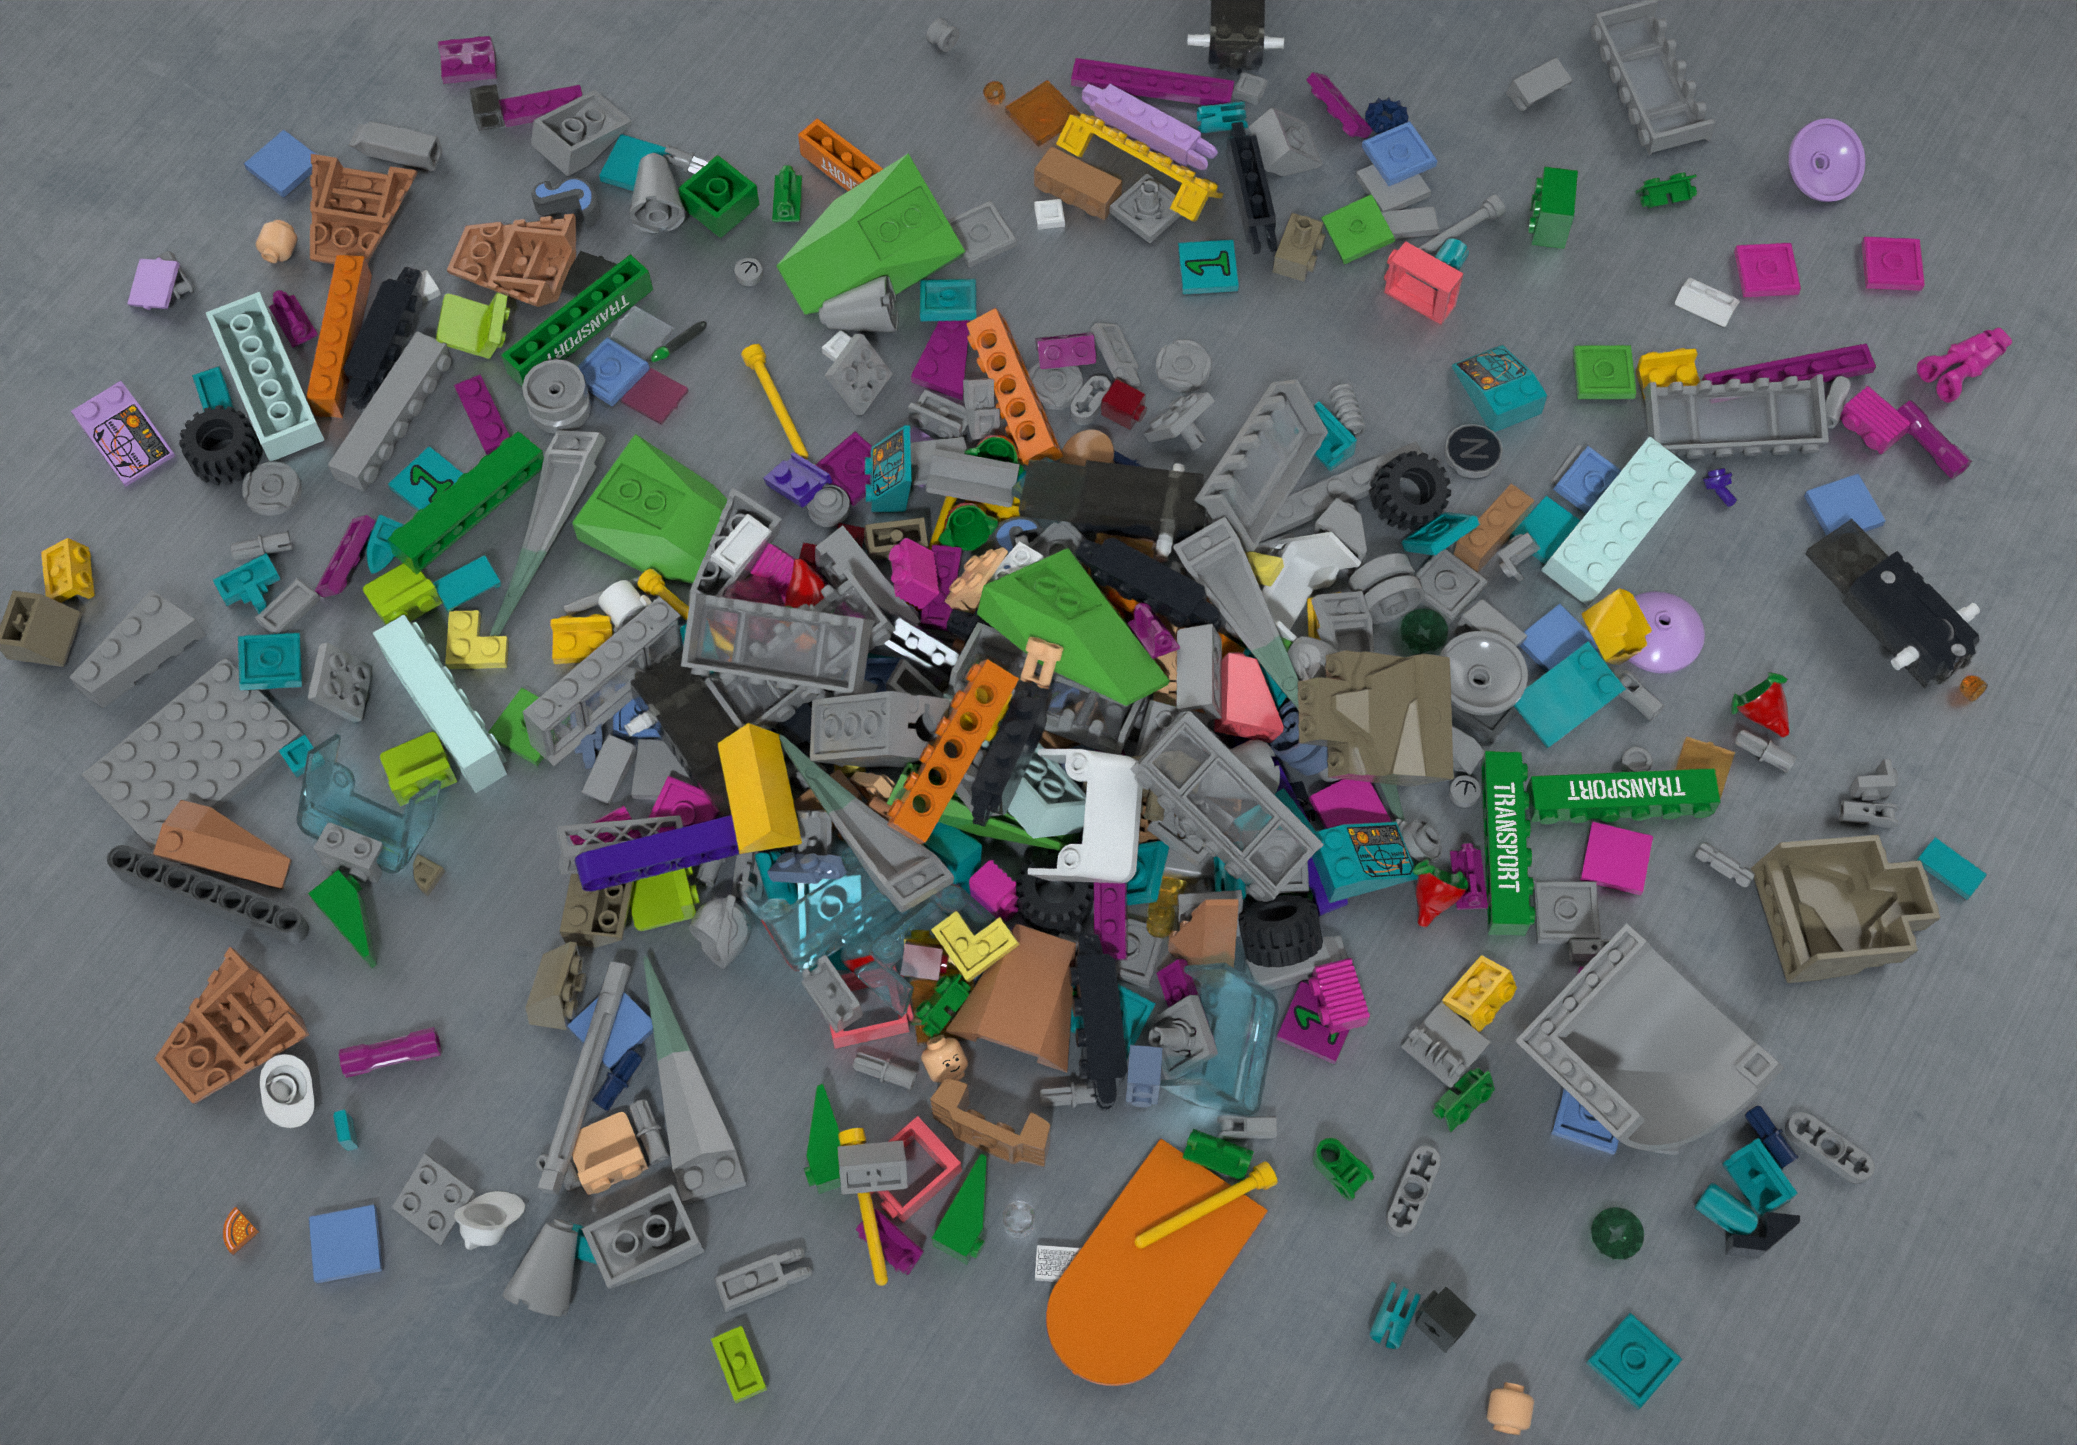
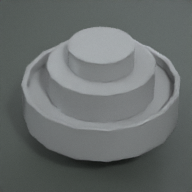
(829, 506)
(1422, 841)

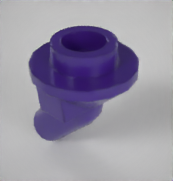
(1717, 480)

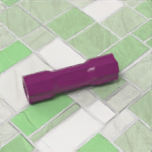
(1947, 455)
(365, 1058)

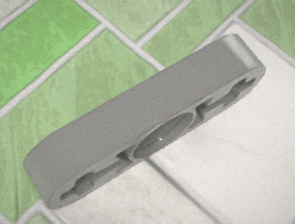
(1815, 1150)
(1396, 1208)

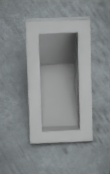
(909, 680)

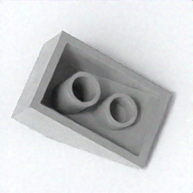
(578, 131)
(643, 1238)

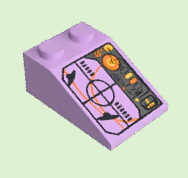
(122, 433)

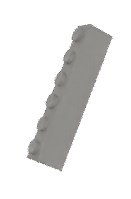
(390, 412)

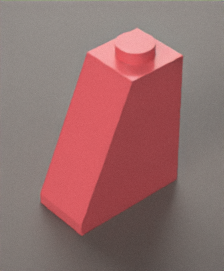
(1246, 701)

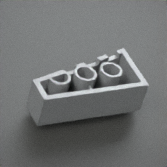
(712, 578)
(135, 648)

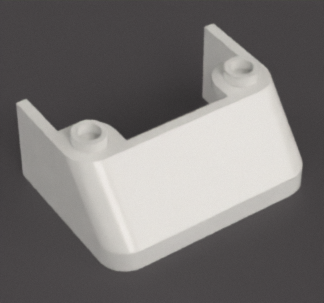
(1308, 565)
(1110, 819)

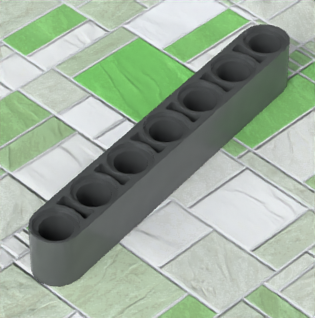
(198, 884)

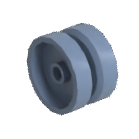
(1301, 757)

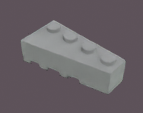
(843, 552)

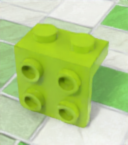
(473, 325)
(401, 594)
(416, 765)
(663, 899)

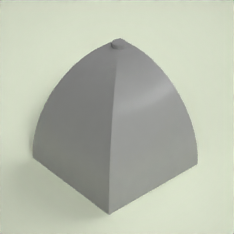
(1646, 1049)

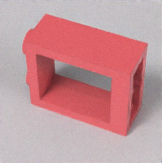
(1416, 294)
(872, 1032)
(941, 1155)

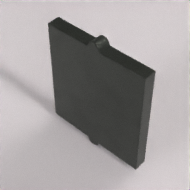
(584, 272)

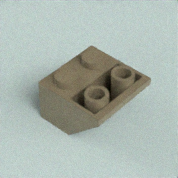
(37, 629)
(595, 916)
(556, 988)

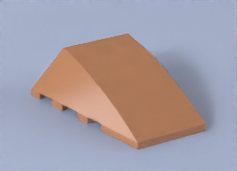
(352, 207)
(518, 258)
(1024, 999)
(229, 1030)

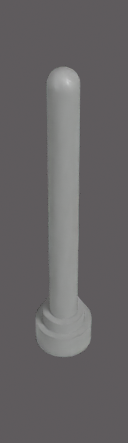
(1491, 209)

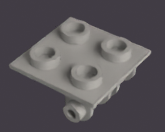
(1445, 1044)
(433, 1198)

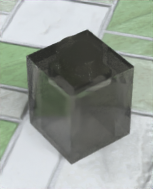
(487, 107)

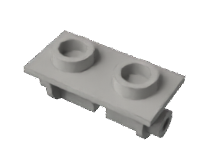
(747, 877)

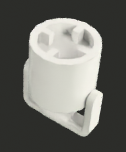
(622, 603)

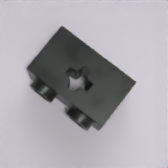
(1444, 1318)

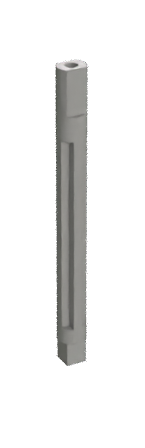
(584, 1078)

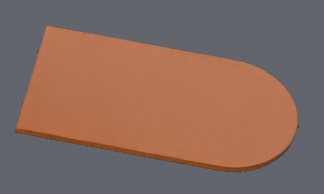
(1128, 1305)

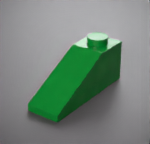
(346, 910)
(822, 1146)
(963, 1224)

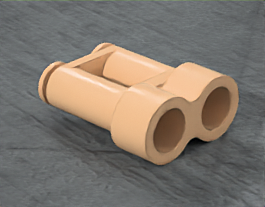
(1040, 650)

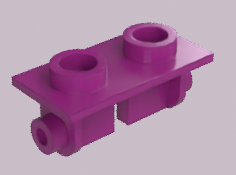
(291, 318)
(1151, 632)
(1469, 862)
(896, 1246)

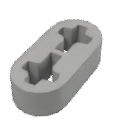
(1086, 397)

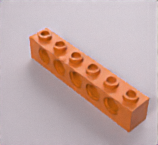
(992, 329)
(998, 686)

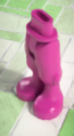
(1973, 354)

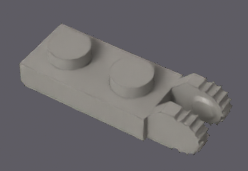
(759, 1279)

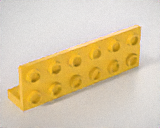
(1193, 190)

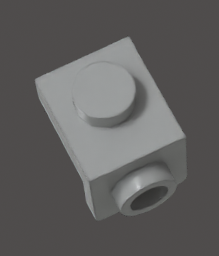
(1518, 549)
(1877, 786)

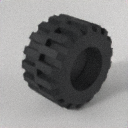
(211, 428)
(1428, 479)
(1047, 914)
(1280, 931)

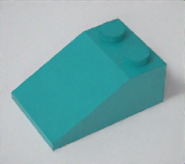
(1568, 694)

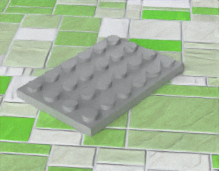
(192, 751)

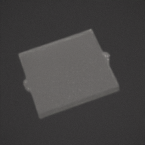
(640, 333)

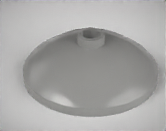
(1492, 661)

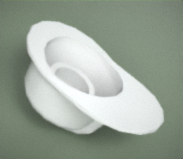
(287, 1091)
(487, 1218)

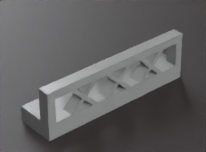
(616, 828)

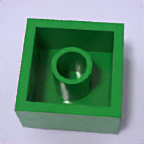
(719, 196)
(1553, 207)

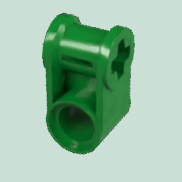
(1342, 1170)

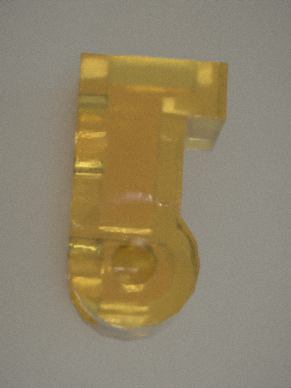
(1162, 913)

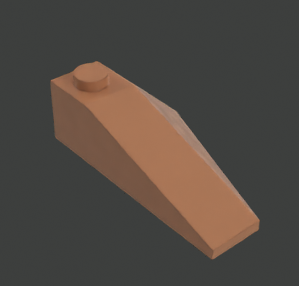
(212, 842)
(1208, 935)

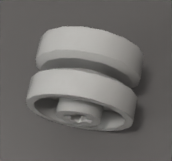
(556, 396)
(1388, 587)

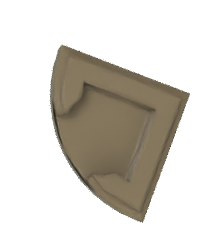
(426, 874)

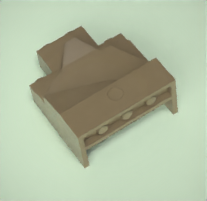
(1381, 717)
(1841, 906)

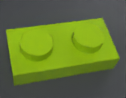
(738, 1364)

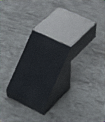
(1771, 1230)

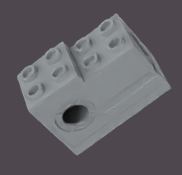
(875, 728)

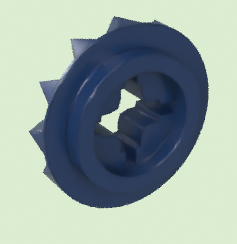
(1381, 123)

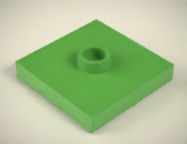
(1358, 229)
(1604, 372)
(511, 728)

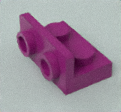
(467, 59)
(1066, 350)

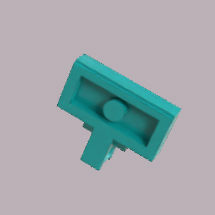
(248, 582)

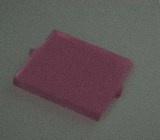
(655, 396)

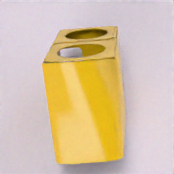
(1617, 626)

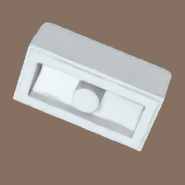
(1706, 302)

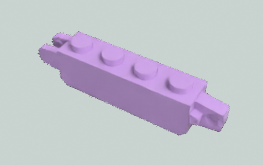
(1149, 126)

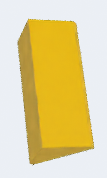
(758, 790)

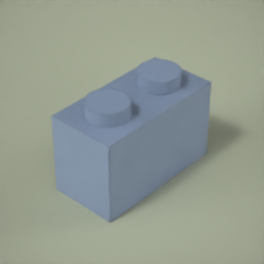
(1144, 1075)

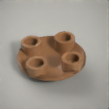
(1088, 445)

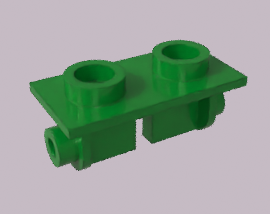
(1678, 188)
(787, 196)
(947, 993)
(1474, 1090)
(1218, 1154)

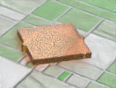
(1704, 755)

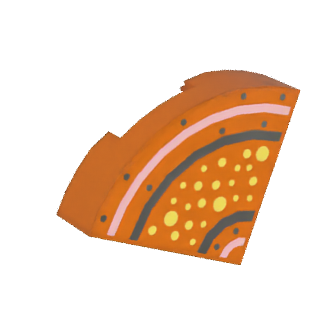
(237, 1231)

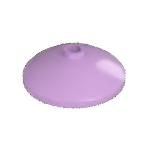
(1838, 155)
(1670, 645)

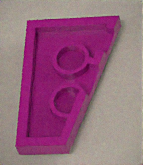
(944, 359)

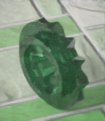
(1428, 620)
(1616, 1218)

